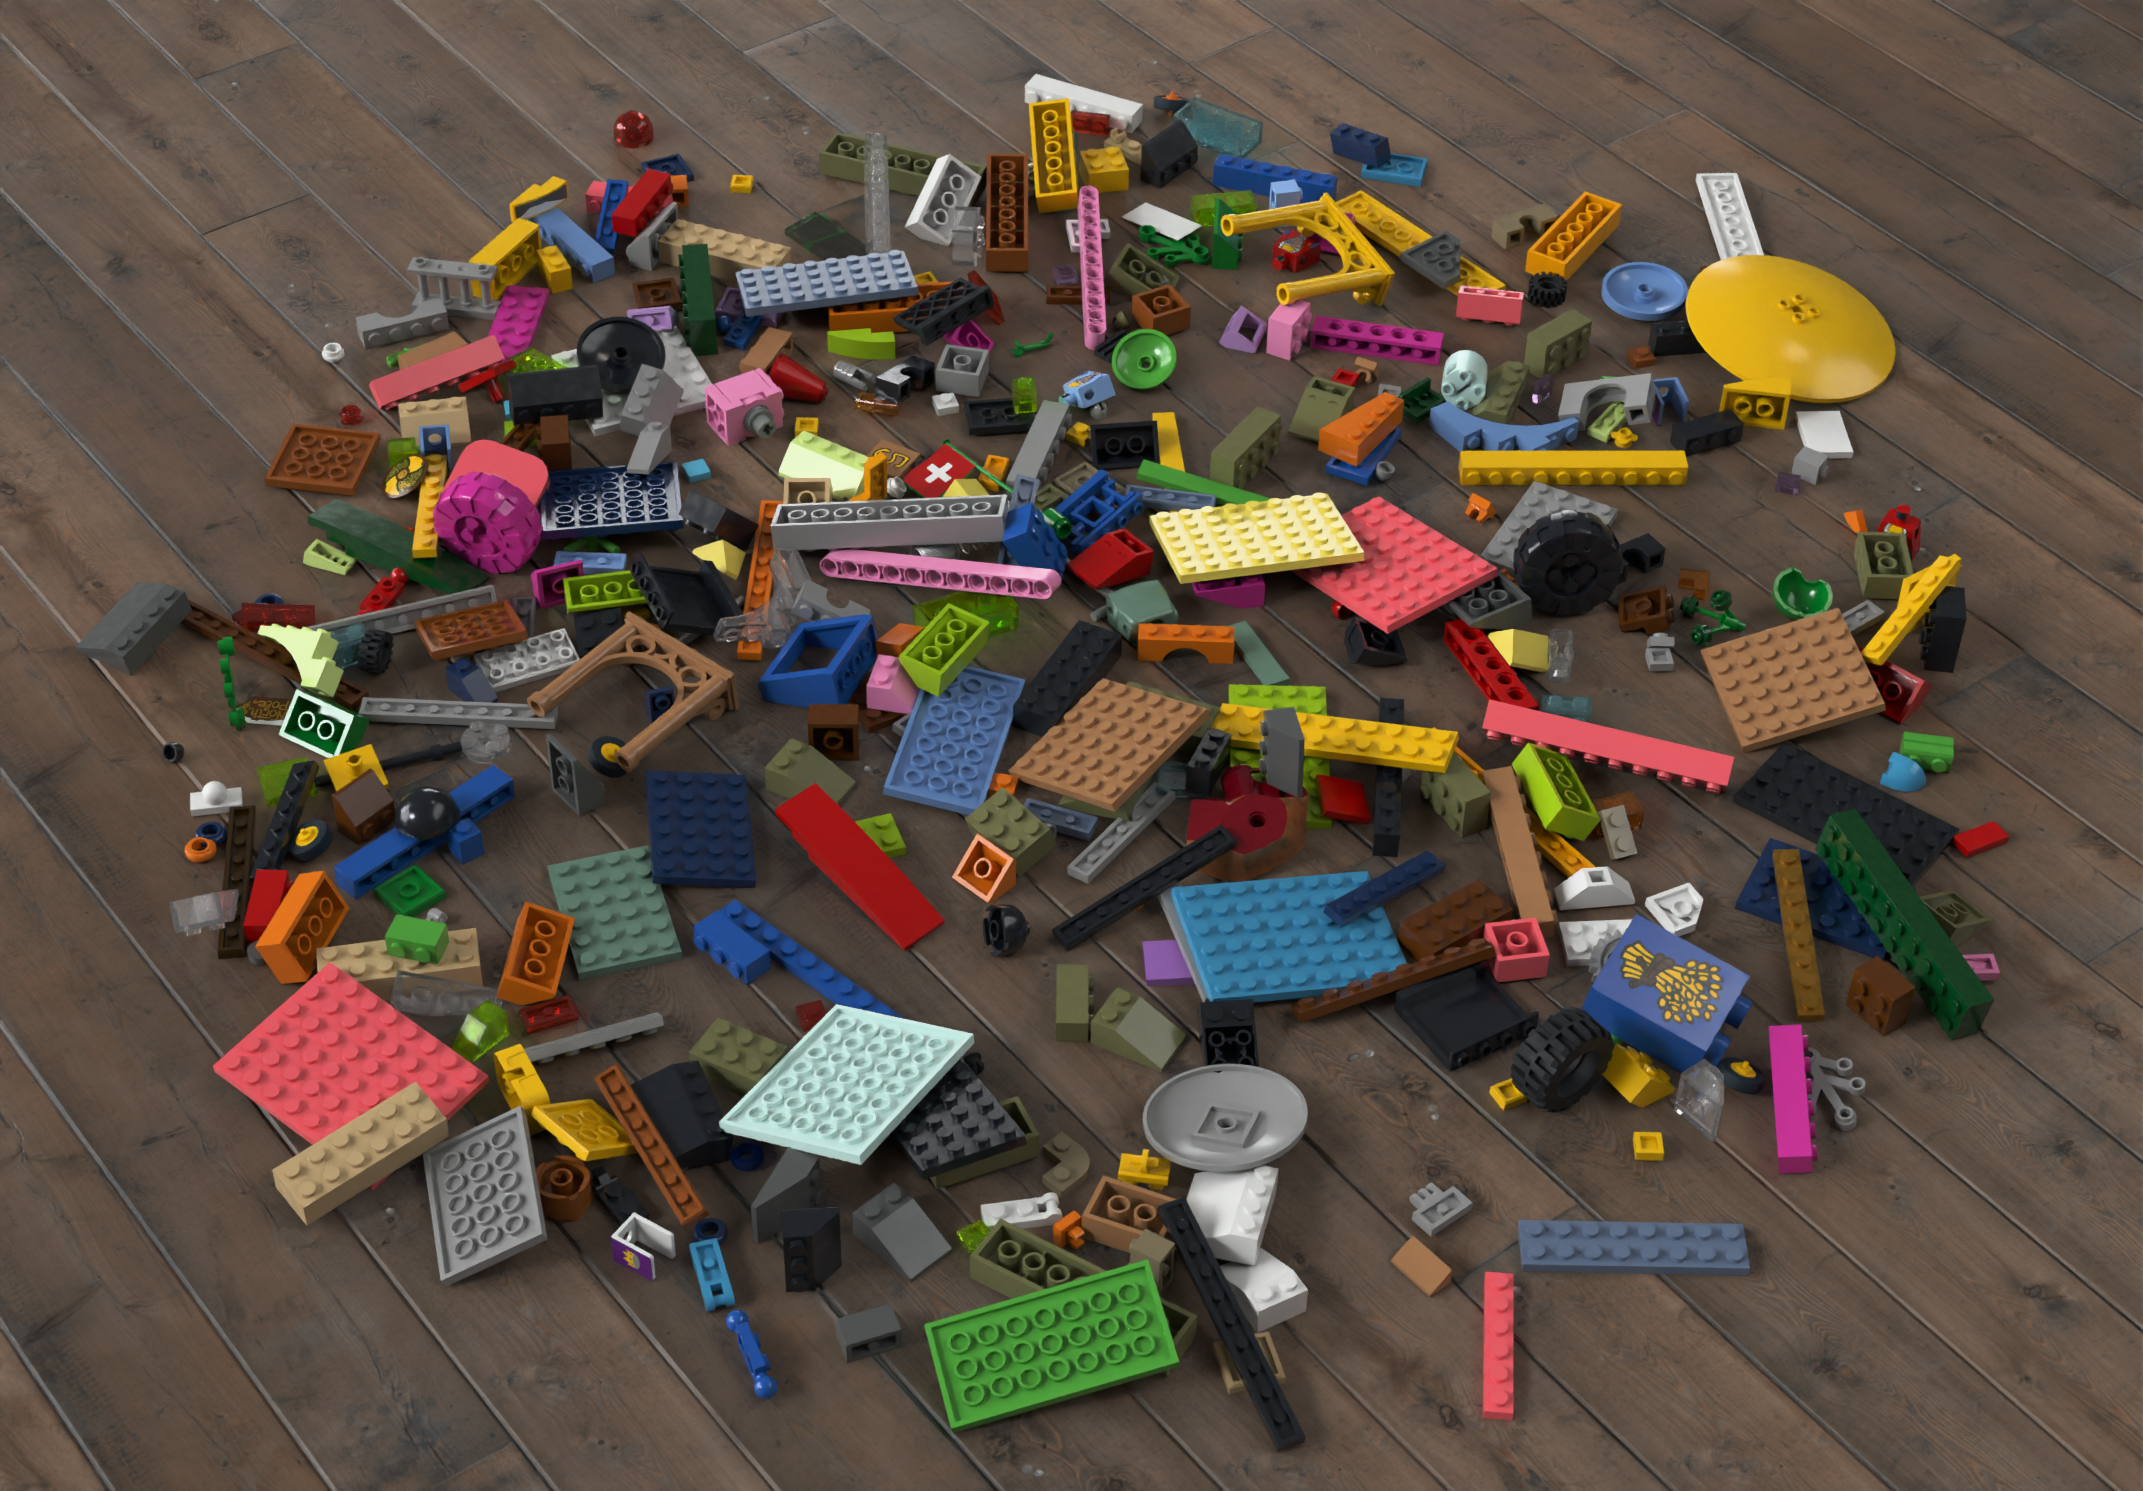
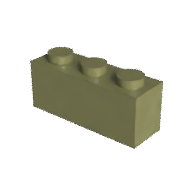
(1073, 1002)

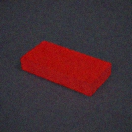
(1980, 839)

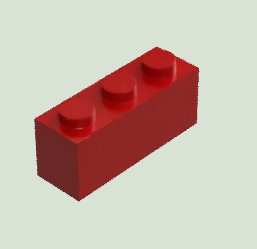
(266, 896)

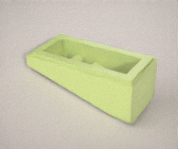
(318, 554)

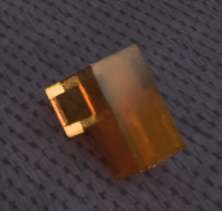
(1695, 580)

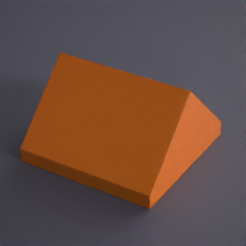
(986, 870)

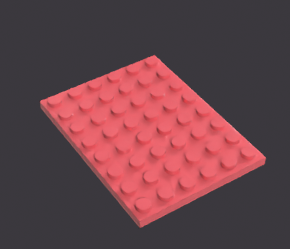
(1403, 571)
(338, 1055)

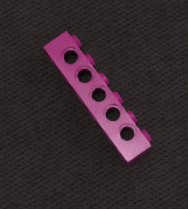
(1376, 340)

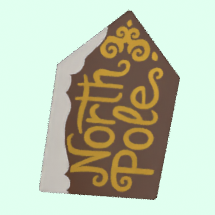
(266, 710)

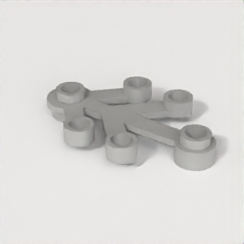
(1826, 1083)

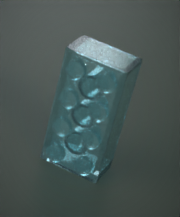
(1220, 128)

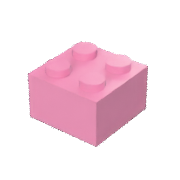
(1288, 329)

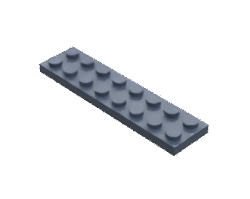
(1633, 1247)

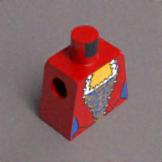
(1295, 251)
(1902, 522)

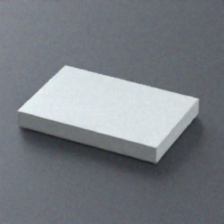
(1824, 433)

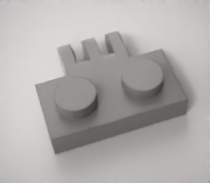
(1438, 1208)

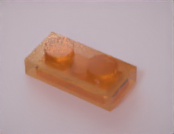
(869, 403)

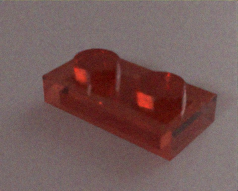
(1091, 123)
(548, 1014)

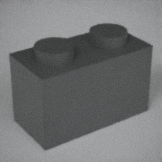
(868, 1333)

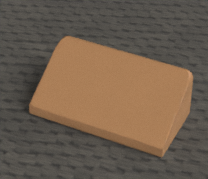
(1422, 1267)

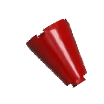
(797, 381)

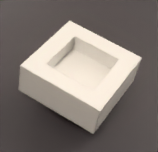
(945, 404)

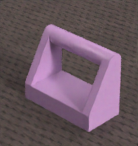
(657, 317)
(1234, 340)

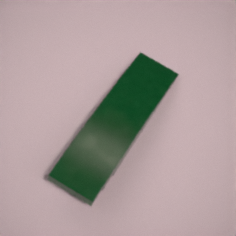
(390, 547)

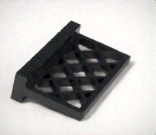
(948, 318)

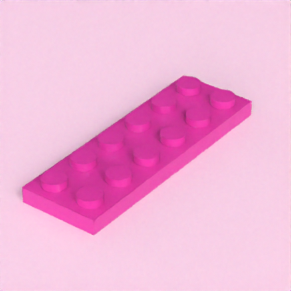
(518, 318)

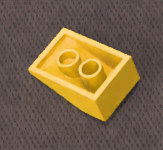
(1758, 401)

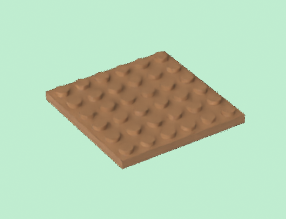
(1792, 680)
(1109, 744)

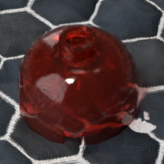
(633, 129)

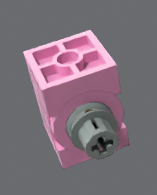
(744, 407)

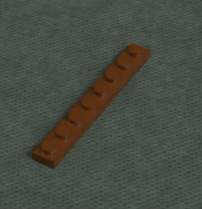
(1384, 983)

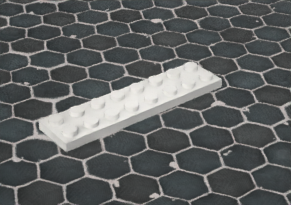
(1728, 215)

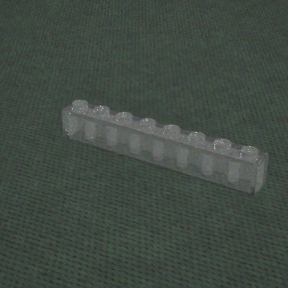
(876, 194)

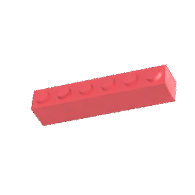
(436, 372)

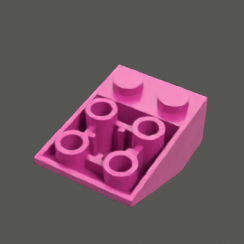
(1234, 591)

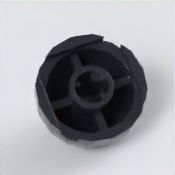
(1005, 929)

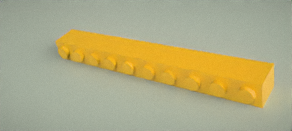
(1573, 467)

